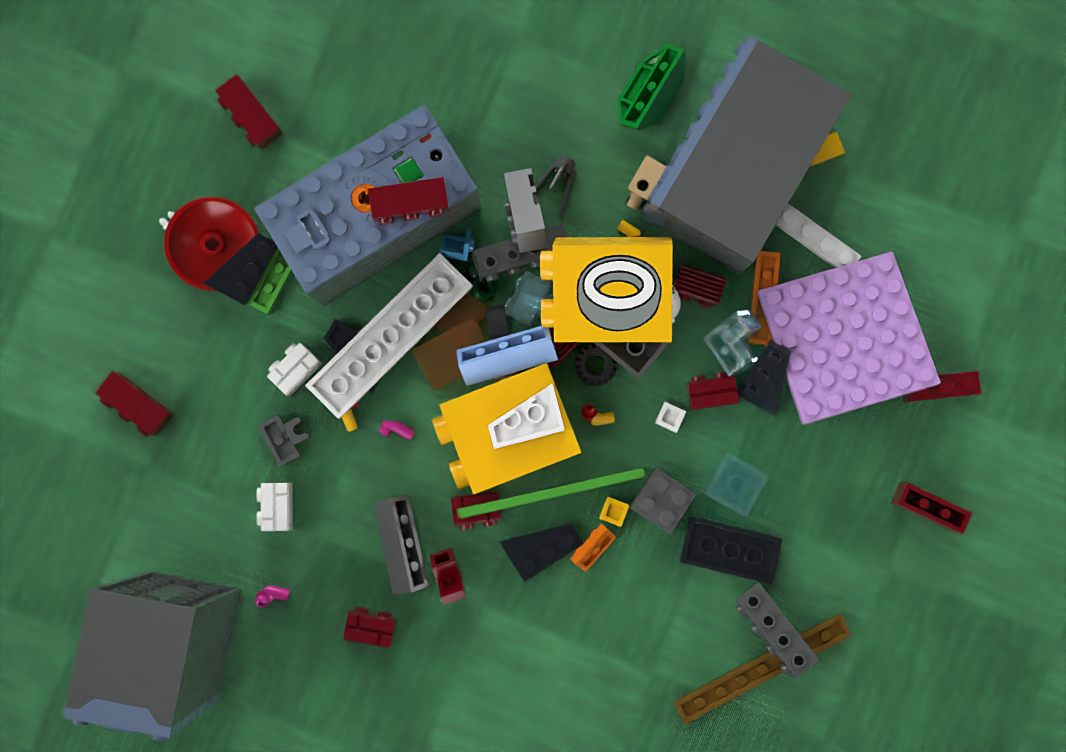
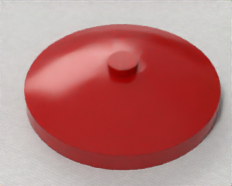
(205, 237)

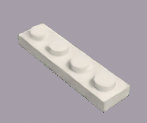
(816, 238)

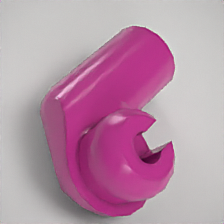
(396, 426)
(269, 593)

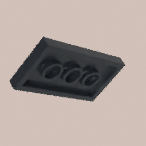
(730, 550)

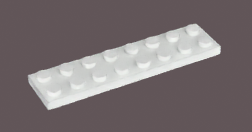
(389, 336)

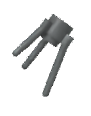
(562, 169)

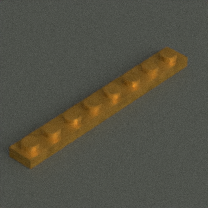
(755, 671)

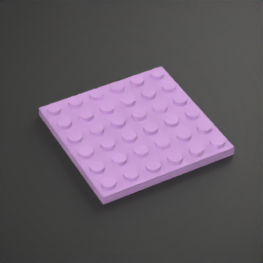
(848, 338)

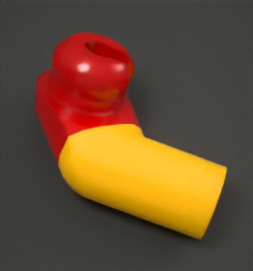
(628, 229)
(594, 417)
(349, 419)

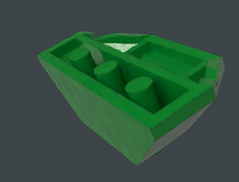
(652, 88)

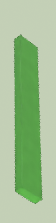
(550, 493)

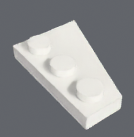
(529, 420)

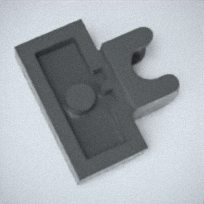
(283, 438)

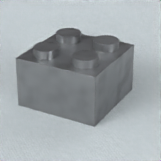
(662, 500)

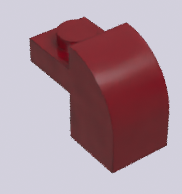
(448, 576)

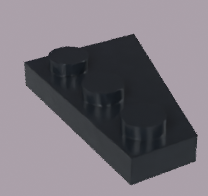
(244, 269)
(540, 549)

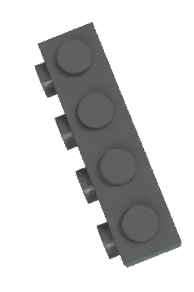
(506, 258)
(400, 544)
(776, 630)

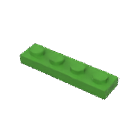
(271, 284)

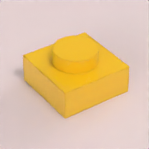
(614, 511)

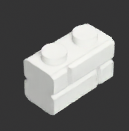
(293, 369)
(276, 506)

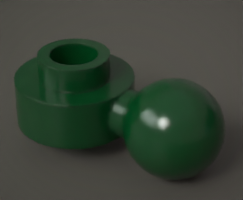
(489, 288)

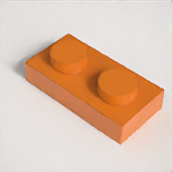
(593, 547)

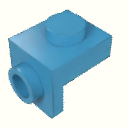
(457, 247)

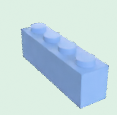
(506, 355)

